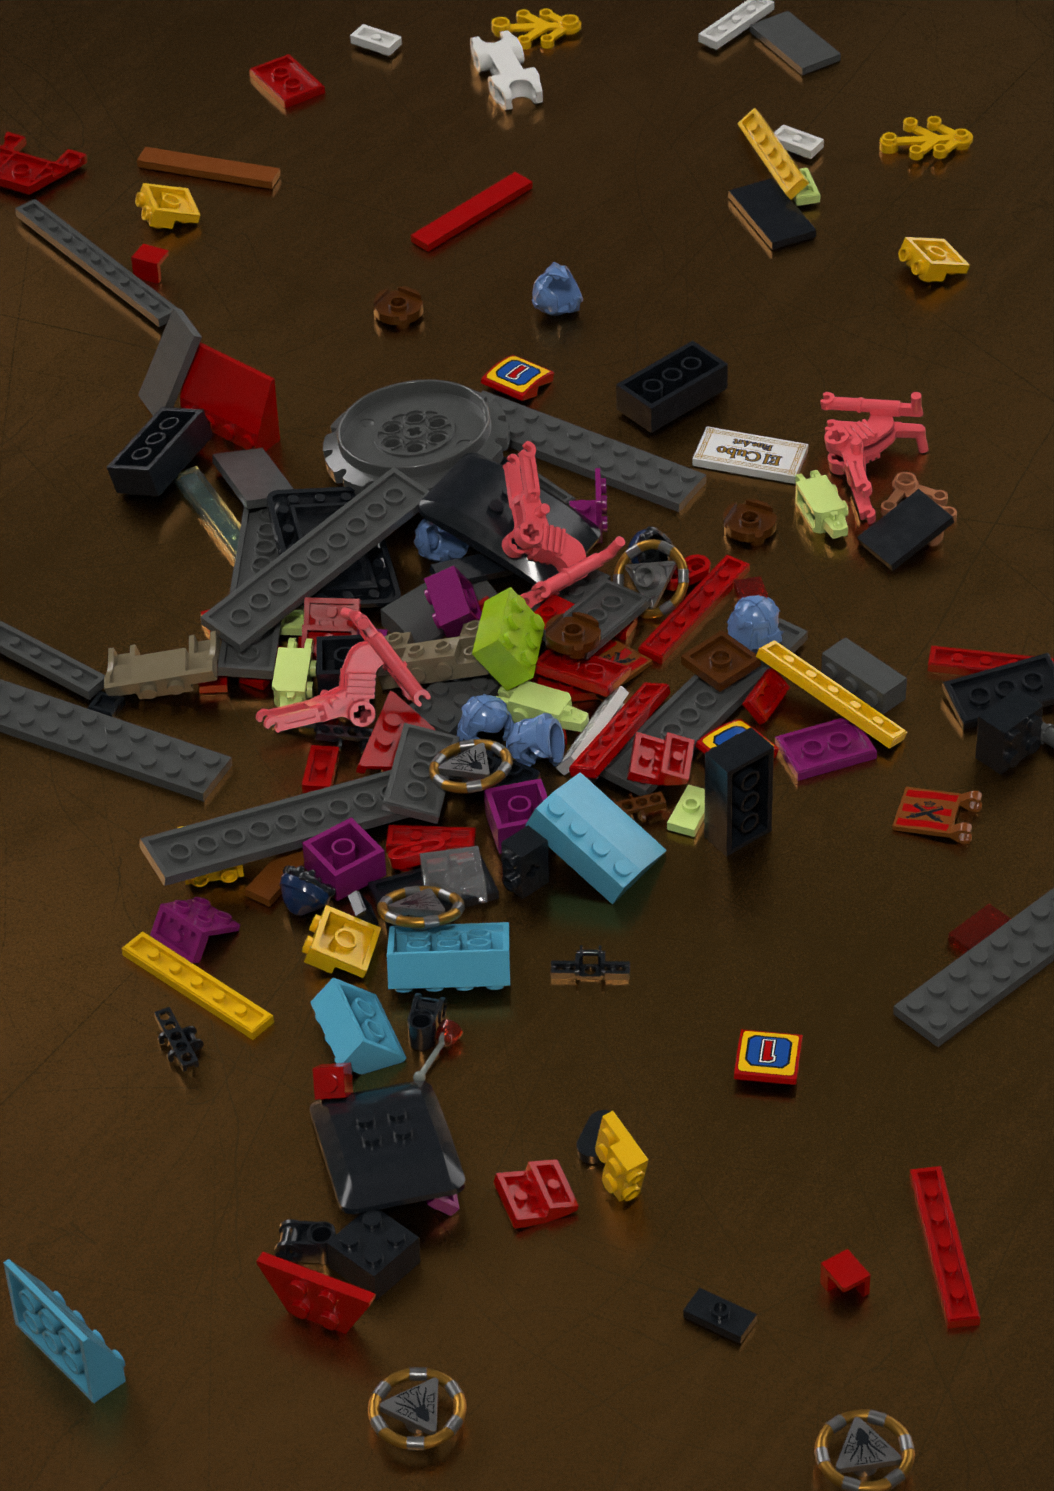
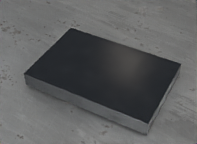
(905, 529)

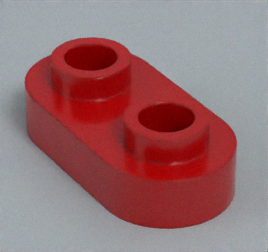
(699, 568)
(408, 855)

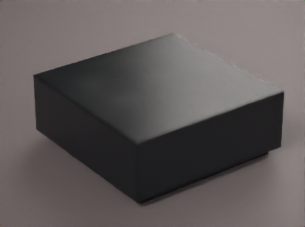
(107, 704)
(362, 908)

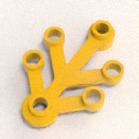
(547, 21)
(954, 139)

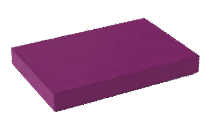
(825, 748)

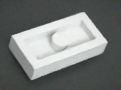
(376, 39)
(799, 141)

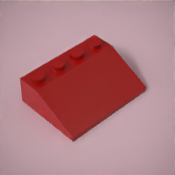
(234, 397)

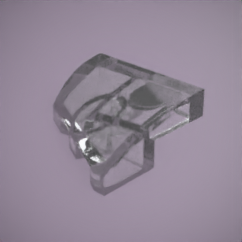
(455, 870)

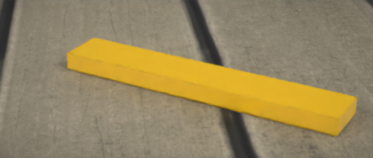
(773, 153)
(831, 694)
(198, 985)

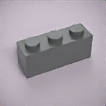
(864, 675)

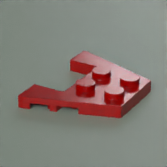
(31, 173)

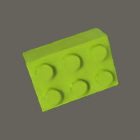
(508, 639)

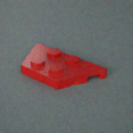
(386, 734)
(314, 1294)

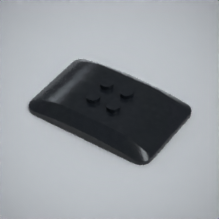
(476, 510)
(299, 511)
(387, 1147)

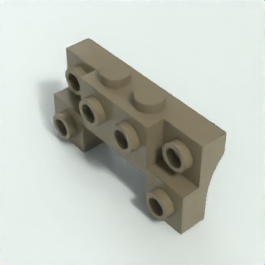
(435, 659)
(162, 671)

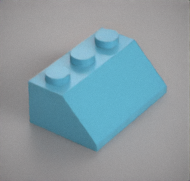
(356, 1027)

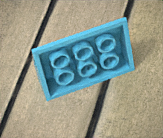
(595, 837)
(449, 957)
(63, 1335)

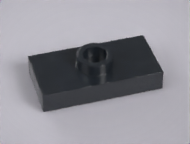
(720, 1315)

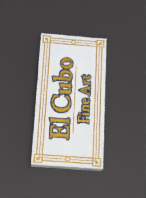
(750, 455)

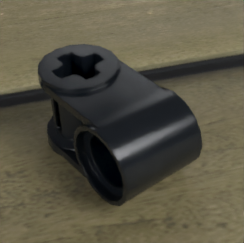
(424, 1020)
(306, 1241)

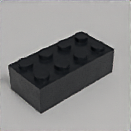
(671, 386)
(160, 451)
(738, 791)

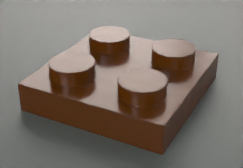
(720, 660)

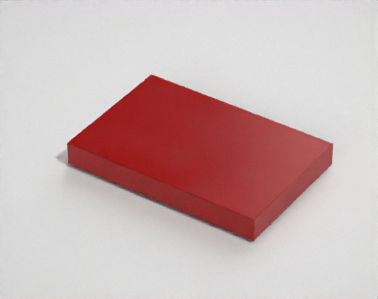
(287, 81)
(594, 674)

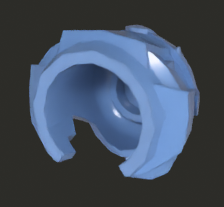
(556, 291)
(438, 544)
(755, 622)
(484, 714)
(537, 739)

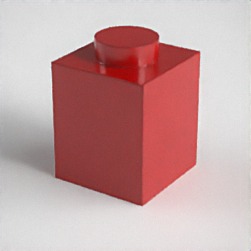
(332, 1080)

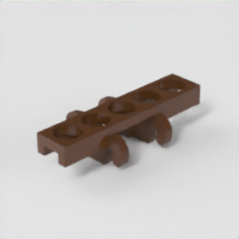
(637, 802)

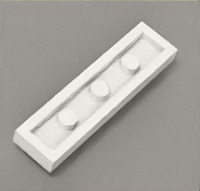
(735, 22)
(602, 716)

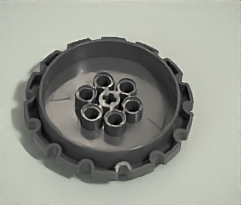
(416, 429)

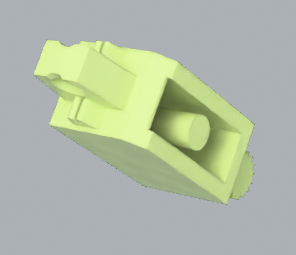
(821, 504)
(294, 673)
(535, 699)

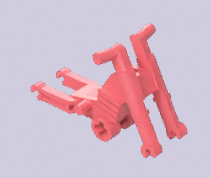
(864, 441)
(538, 538)
(356, 684)

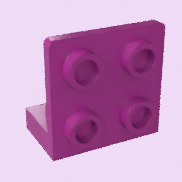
(595, 508)
(188, 924)

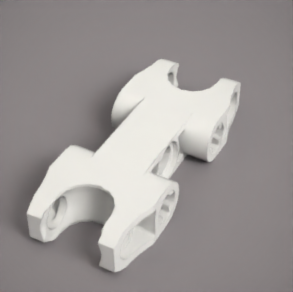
(508, 76)

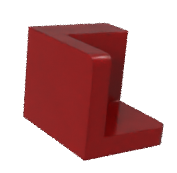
(147, 262)
(846, 1273)

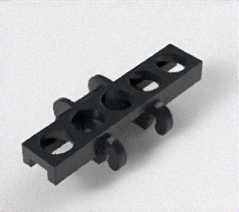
(336, 733)
(610, 974)
(178, 1037)

